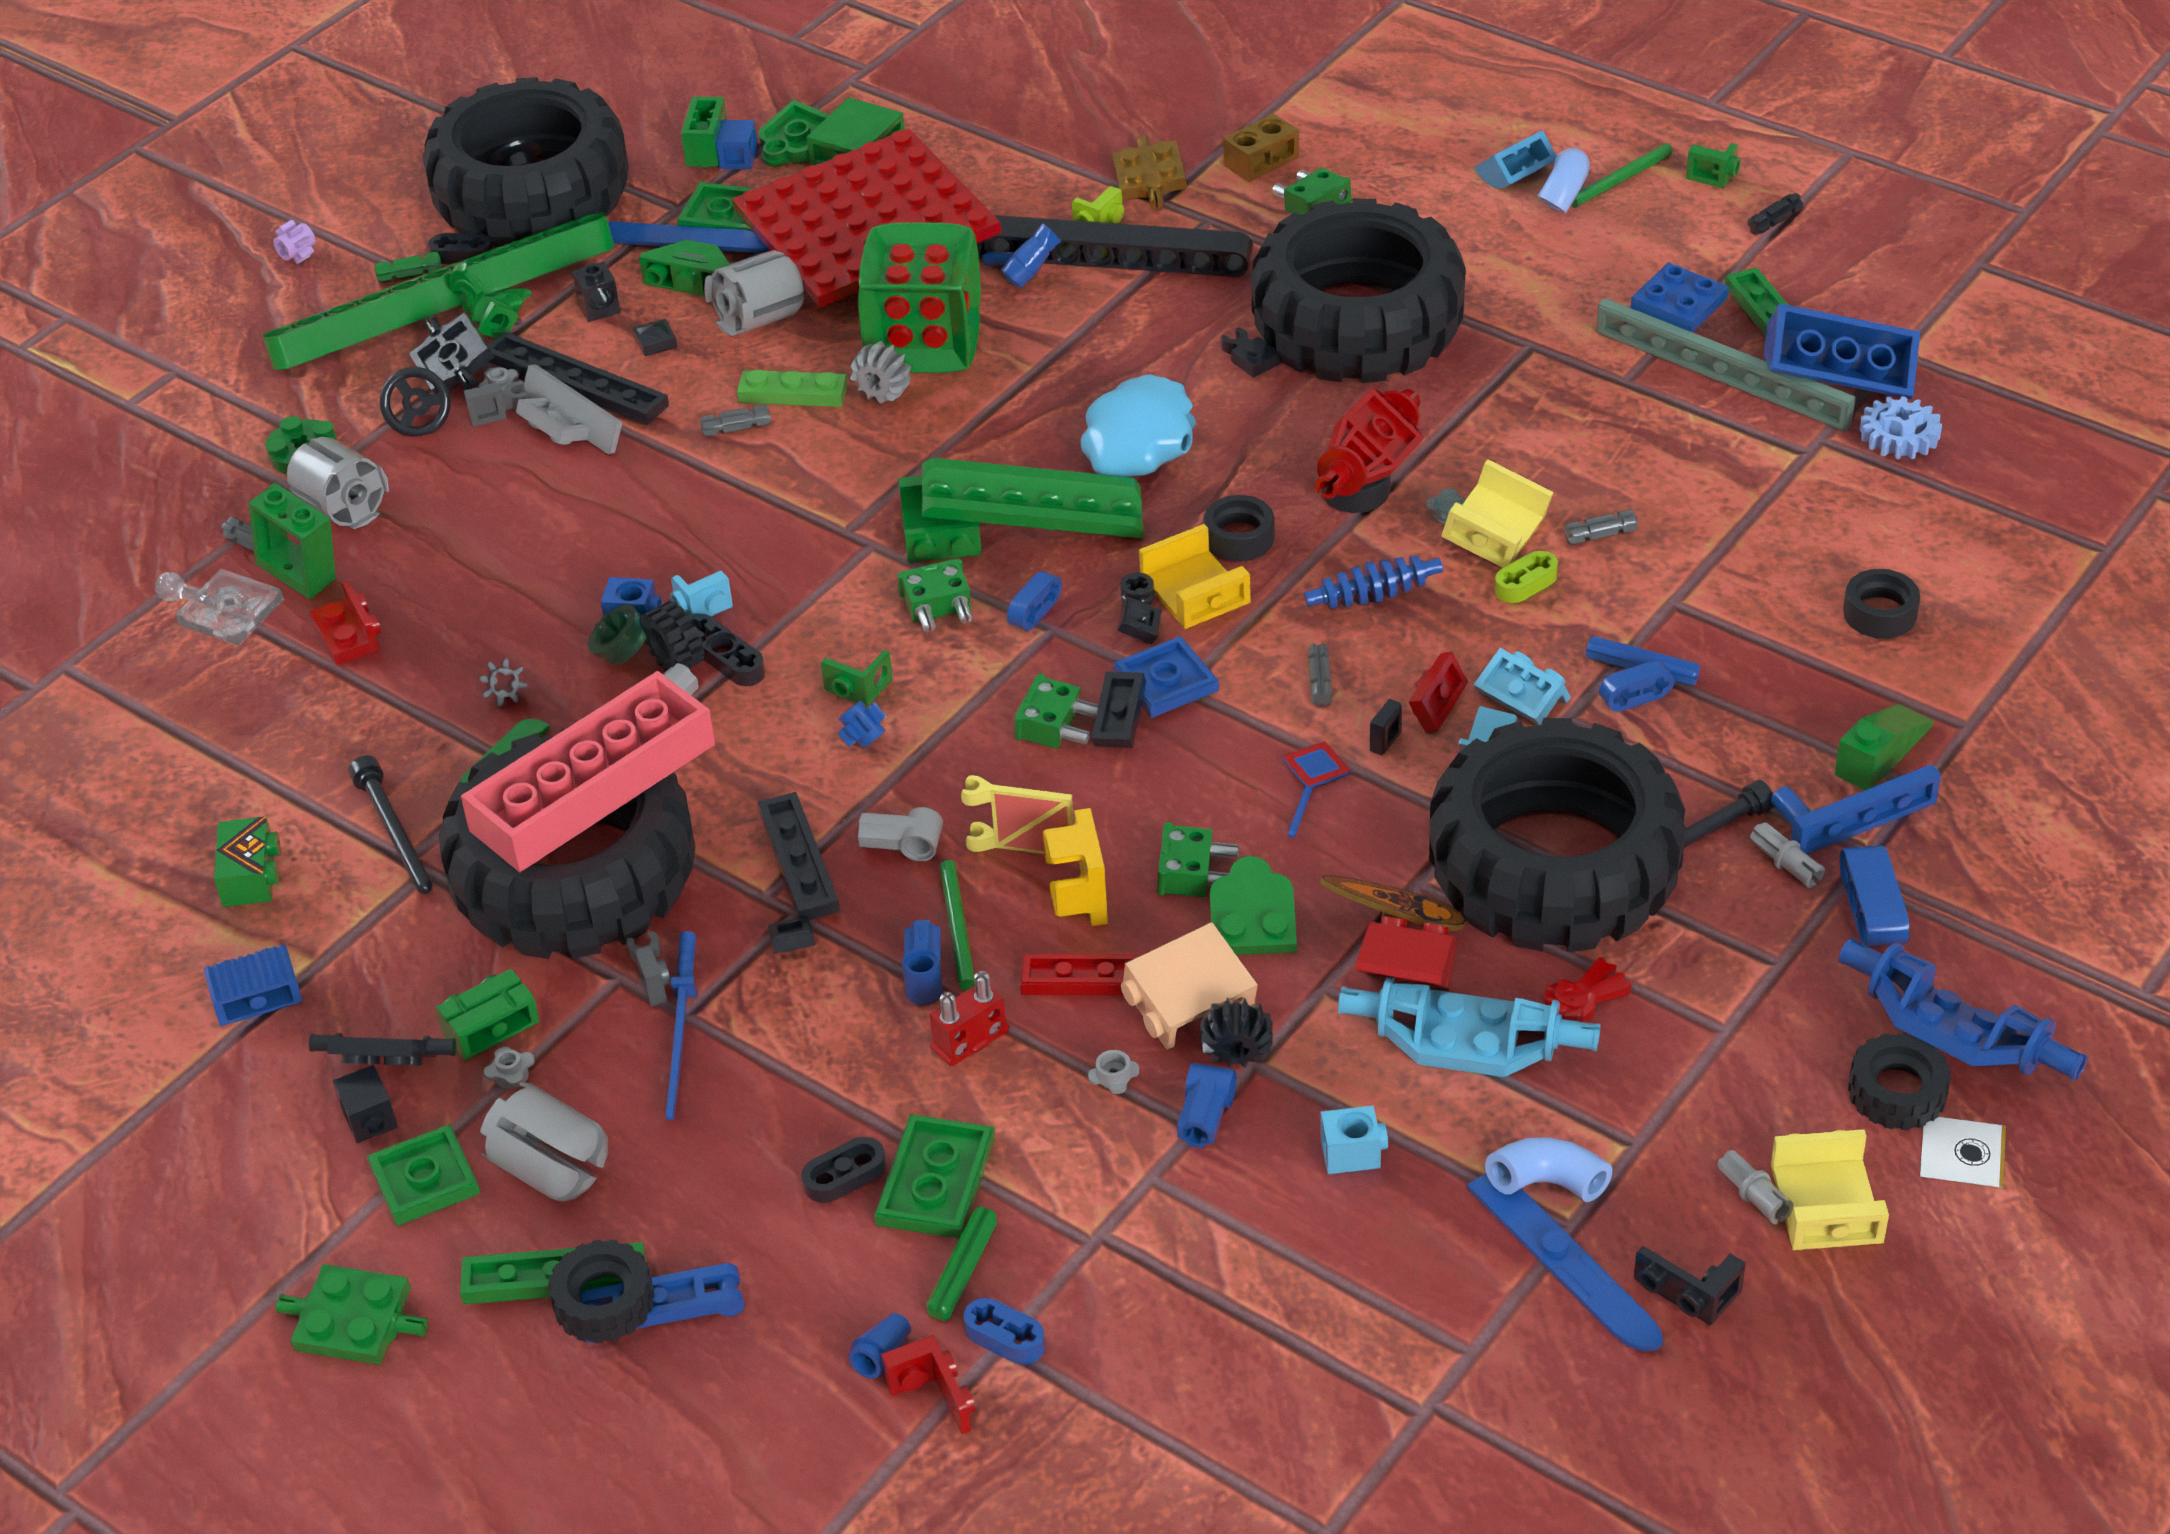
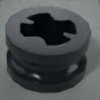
(1138, 587)

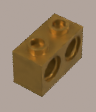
(1261, 147)

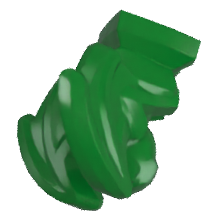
(491, 312)

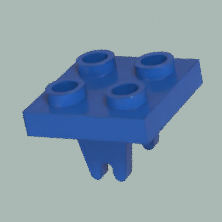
(1679, 297)

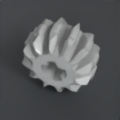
(880, 372)

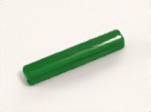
(961, 1263)

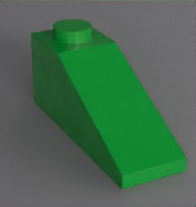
(1878, 744)

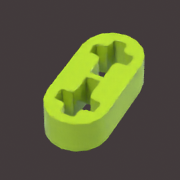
(1526, 576)

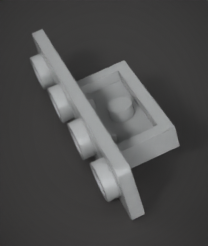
(566, 413)

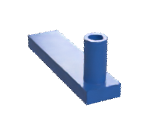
(1858, 812)

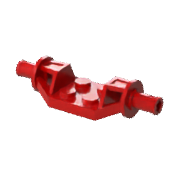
(1369, 442)

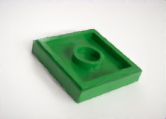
(423, 1174)

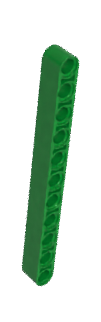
(431, 292)

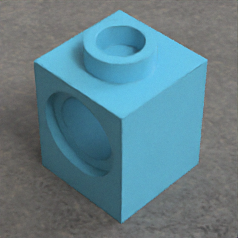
(1352, 1139)

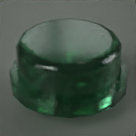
(617, 635)

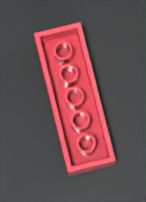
(588, 771)

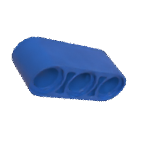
(1874, 896)

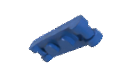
(682, 1294)

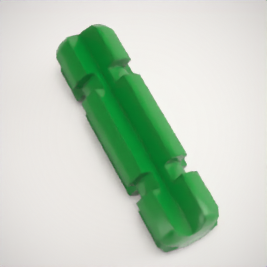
(407, 267)

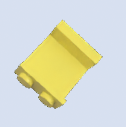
(1498, 515)
(1828, 1190)

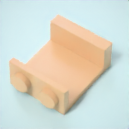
(1184, 980)

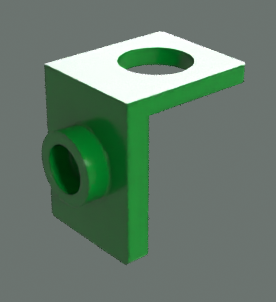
(855, 684)

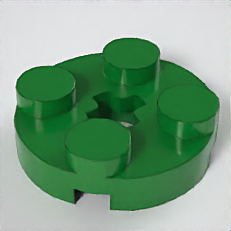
(291, 435)

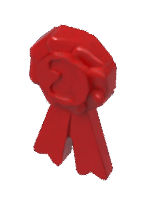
(1596, 985)

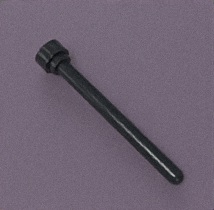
(368, 776)
(1752, 799)

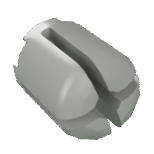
(755, 292)
(337, 481)
(533, 1162)

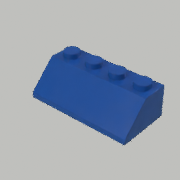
(1842, 350)

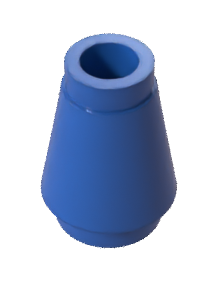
(883, 1337)

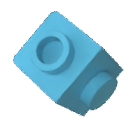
(704, 596)

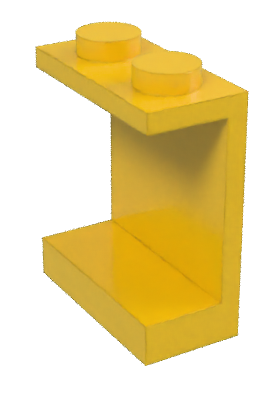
(1192, 579)

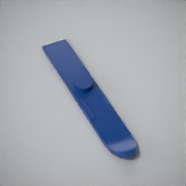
(664, 235)
(1570, 1265)

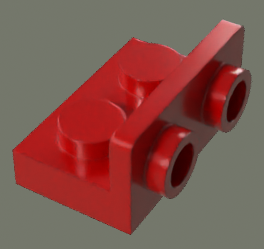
(347, 626)

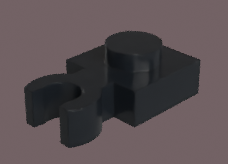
(1250, 355)

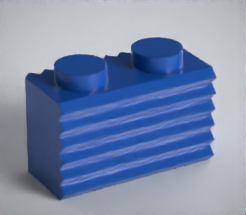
(252, 985)

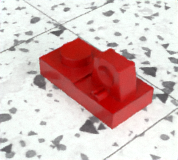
(1437, 691)

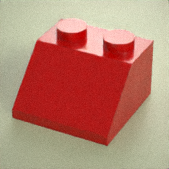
(1408, 953)

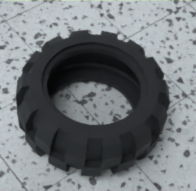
(514, 202)
(1358, 334)
(1546, 896)
(576, 902)

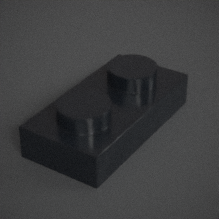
(1119, 709)

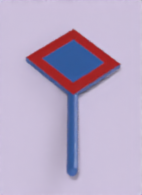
(1313, 767)

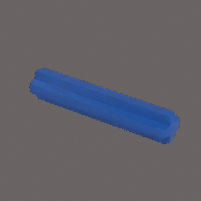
(1630, 656)

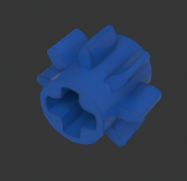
(861, 724)

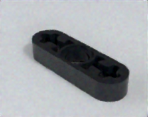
(728, 662)

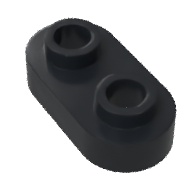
(840, 1169)

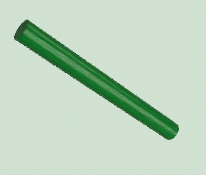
(1622, 174)
(957, 925)

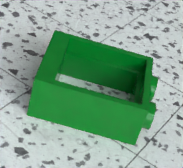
(312, 564)

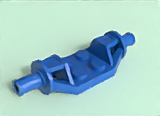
(1952, 1025)

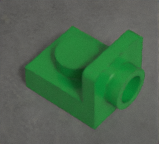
(1712, 165)

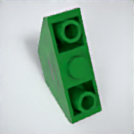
(681, 266)

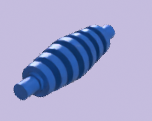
(1373, 582)

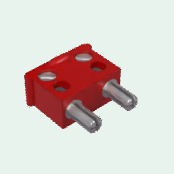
(968, 1021)

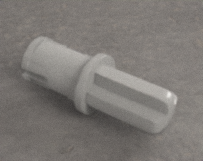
(1787, 854)
(1756, 1187)

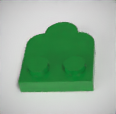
(787, 132)
(1254, 908)

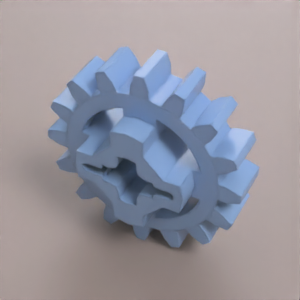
(1900, 427)

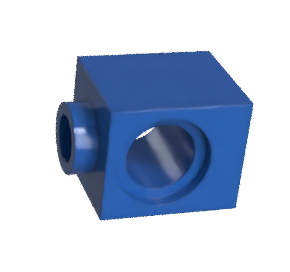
(737, 144)
(630, 591)

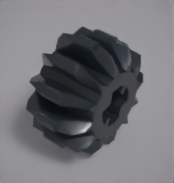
(1236, 1032)

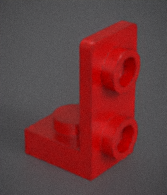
(924, 1362)

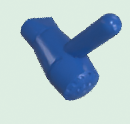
(1026, 261)

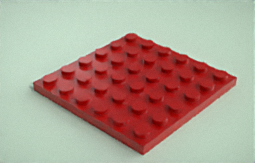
(831, 207)

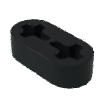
(459, 246)

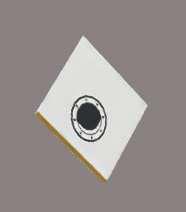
(1963, 1151)

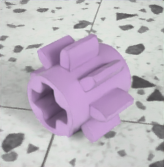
(294, 241)

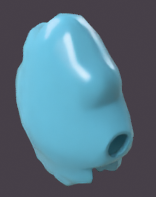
(1138, 427)

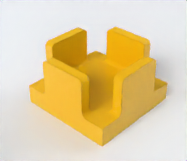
(1088, 890)

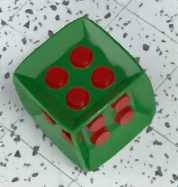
(922, 294)

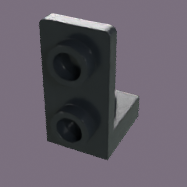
(1695, 1297)

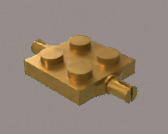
(1149, 170)

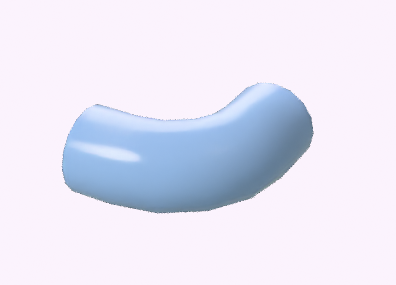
(1565, 180)
(1548, 1161)

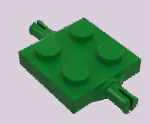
(351, 1314)

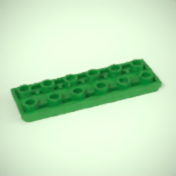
(1032, 497)

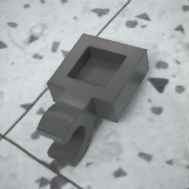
(489, 403)
(651, 972)

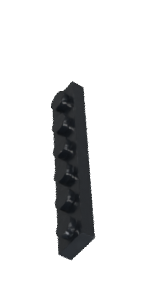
(592, 382)

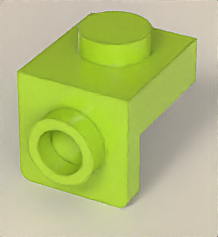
(1104, 209)

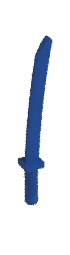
(683, 987)

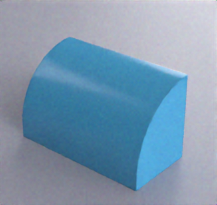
(1517, 161)

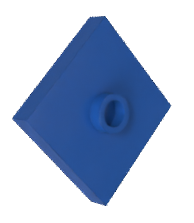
(1172, 675)

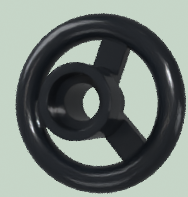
(442, 398)

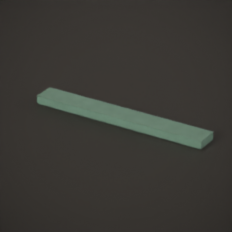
(1724, 364)

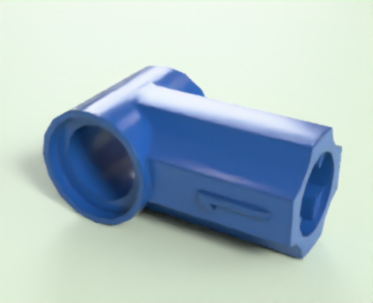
(922, 962)
(1207, 1095)

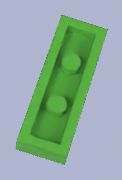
(792, 388)

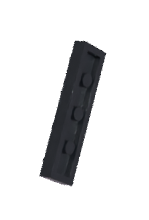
(798, 856)

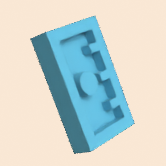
(1522, 686)

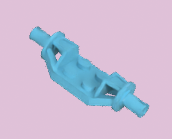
(1467, 1030)

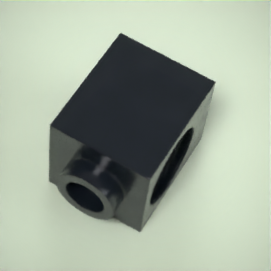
(596, 291)
(365, 1103)

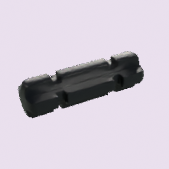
(1775, 213)

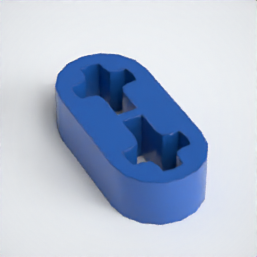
(1034, 600)
(1636, 685)
(1002, 1333)

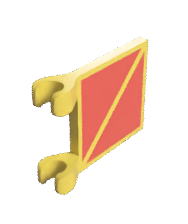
(1017, 816)

